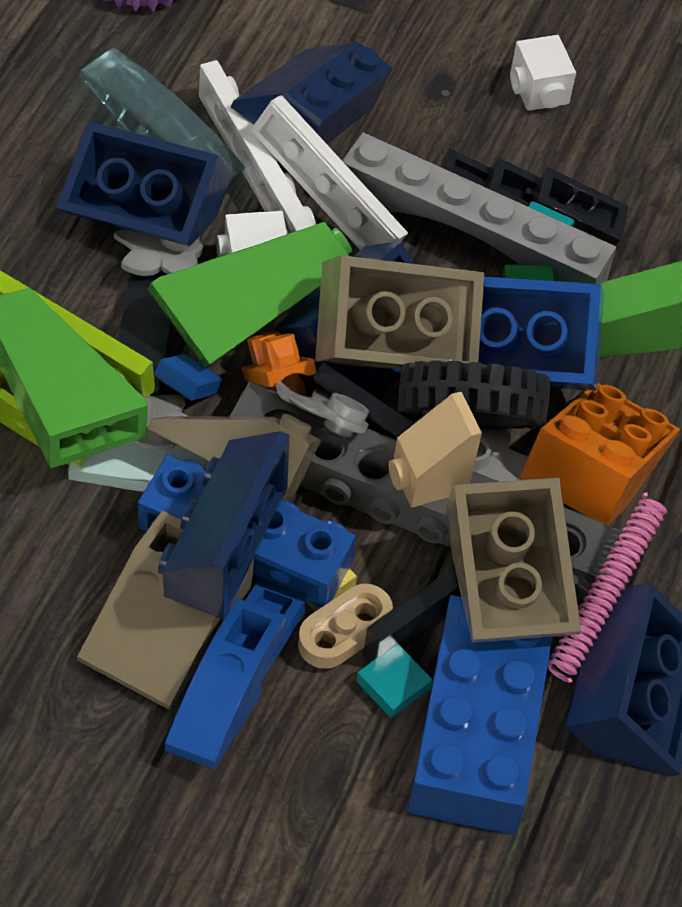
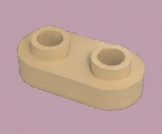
(340, 626)

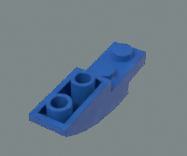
(233, 672)

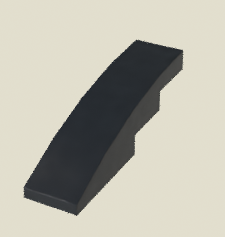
(588, 208)

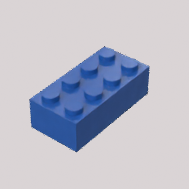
(543, 329)
(479, 728)

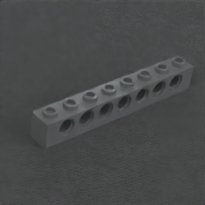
(367, 454)

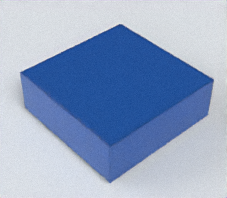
(187, 377)

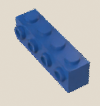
(296, 550)

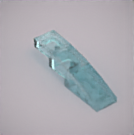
(150, 108)

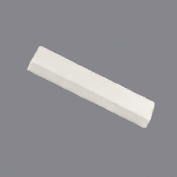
(325, 176)

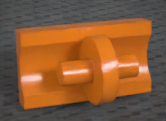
(275, 360)

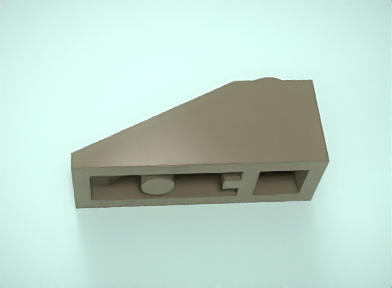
(210, 435)

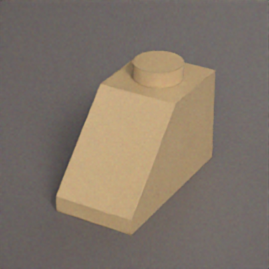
(436, 452)

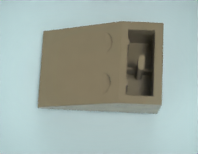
(148, 638)

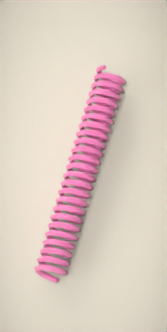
(610, 588)

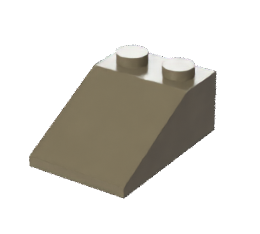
(397, 313)
(513, 559)

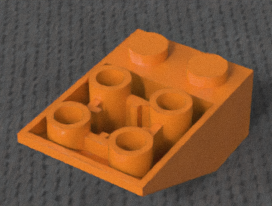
(600, 451)

